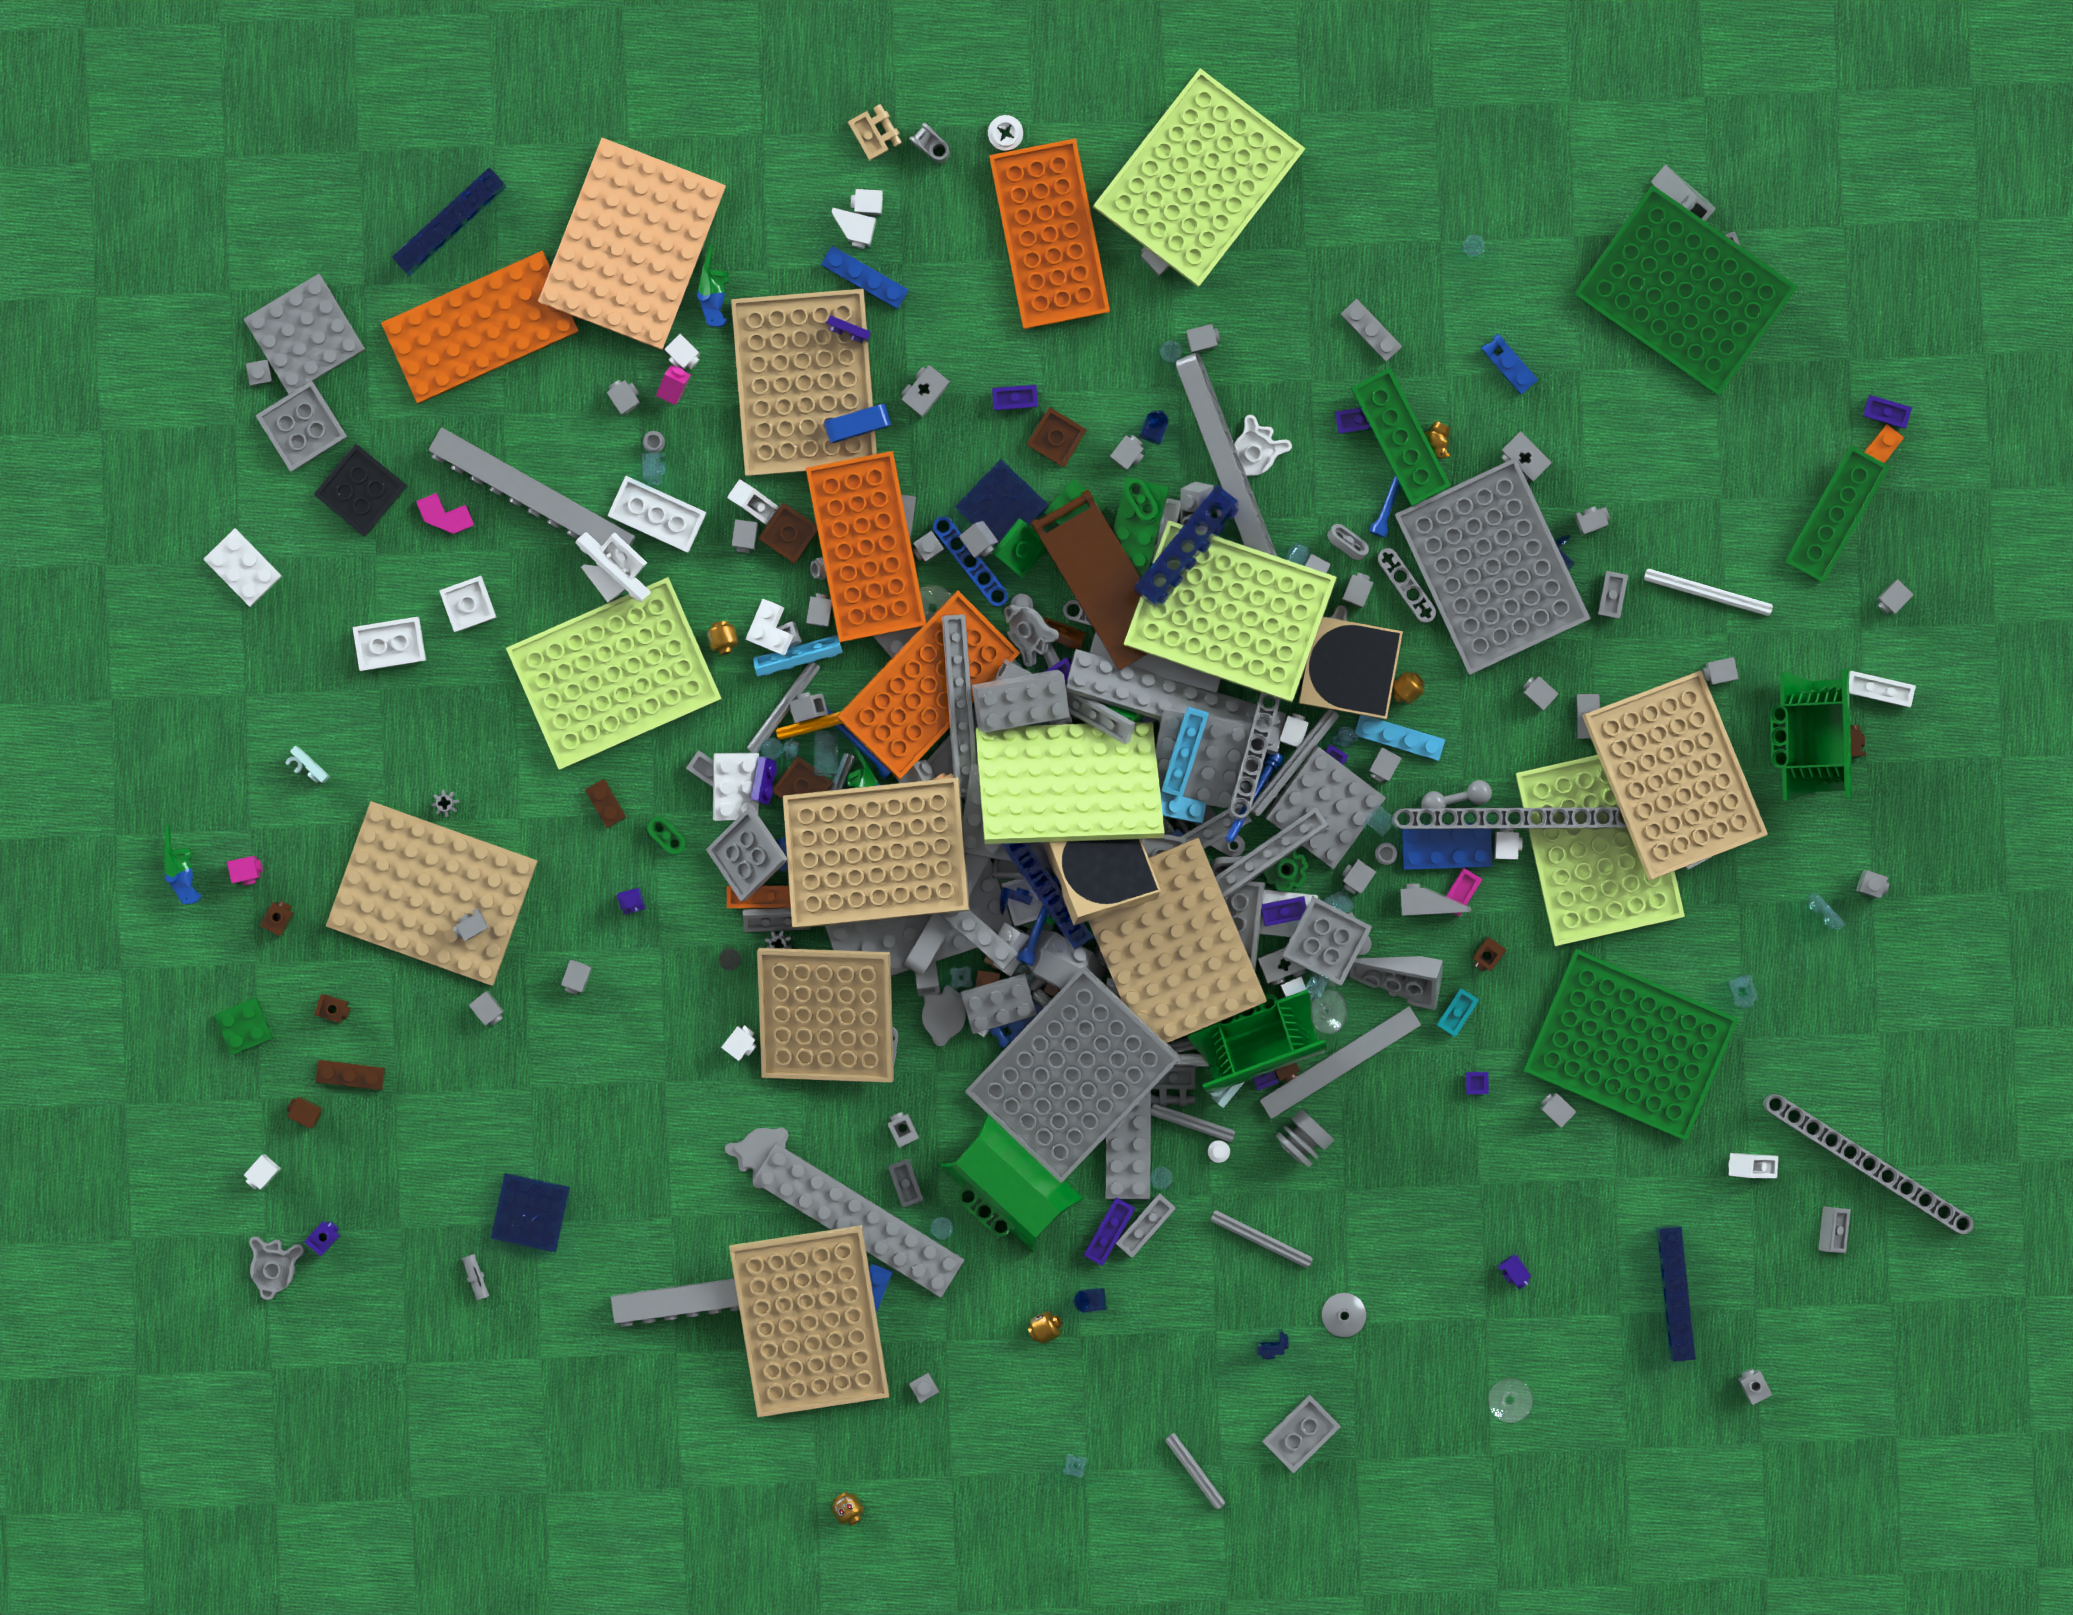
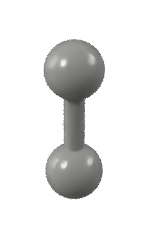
(1478, 793)

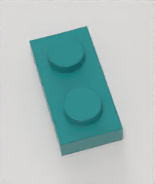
(1457, 1012)

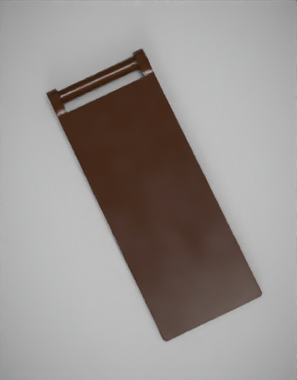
(1095, 573)

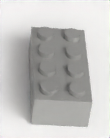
(1020, 701)

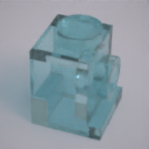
(653, 468)
(1744, 981)

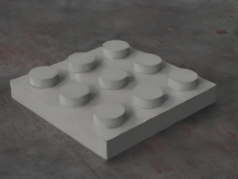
(301, 426)
(746, 854)
(1327, 940)

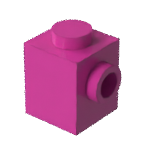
(673, 384)
(245, 870)

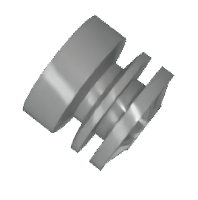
(1304, 1138)

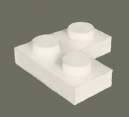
(764, 630)

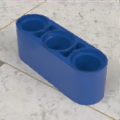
(857, 423)

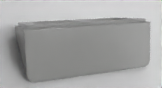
(1834, 1229)

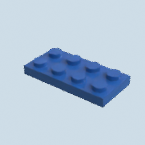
(1446, 848)

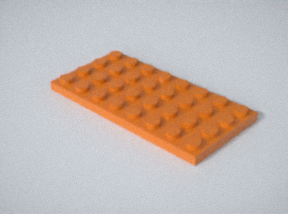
(1049, 233)
(476, 328)
(866, 546)
(908, 698)

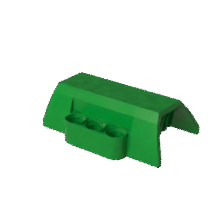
(1815, 735)
(1258, 1041)
(1010, 1184)

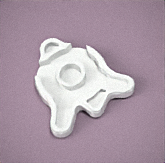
(1257, 448)

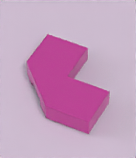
(452, 521)

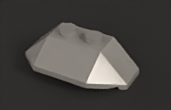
(1059, 962)

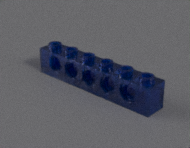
(449, 221)
(1216, 499)
(1047, 892)
(1675, 1293)

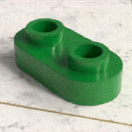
(1142, 499)
(666, 836)

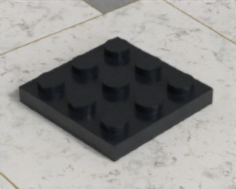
(360, 490)

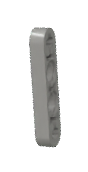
(1403, 587)

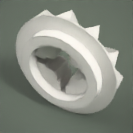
(1004, 122)

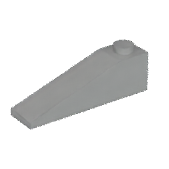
(1410, 977)

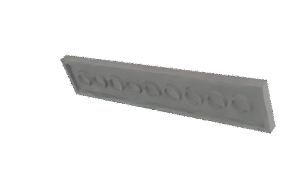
(1150, 693)
(1129, 1149)
(841, 1207)

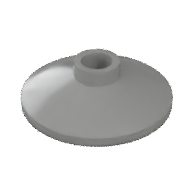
(1343, 1303)

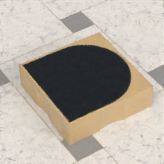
(1351, 668)
(1102, 875)

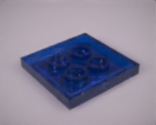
(1001, 500)
(530, 1212)

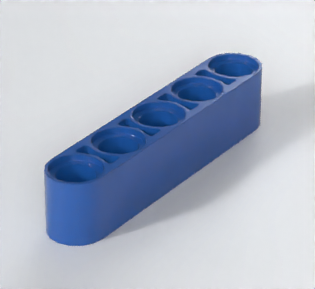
(974, 572)

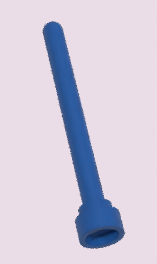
(1380, 528)
(1271, 763)
(883, 771)
(1027, 954)

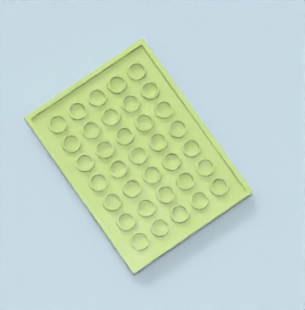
(1199, 177)
(1236, 616)
(613, 674)
(1068, 784)
(1590, 875)

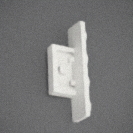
(618, 561)

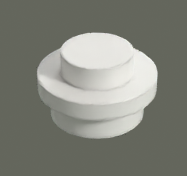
(1218, 1151)

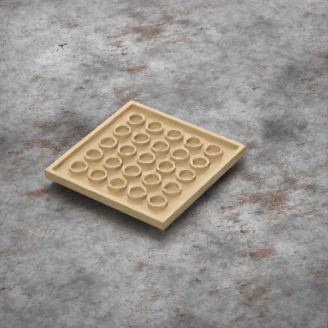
(825, 1014)

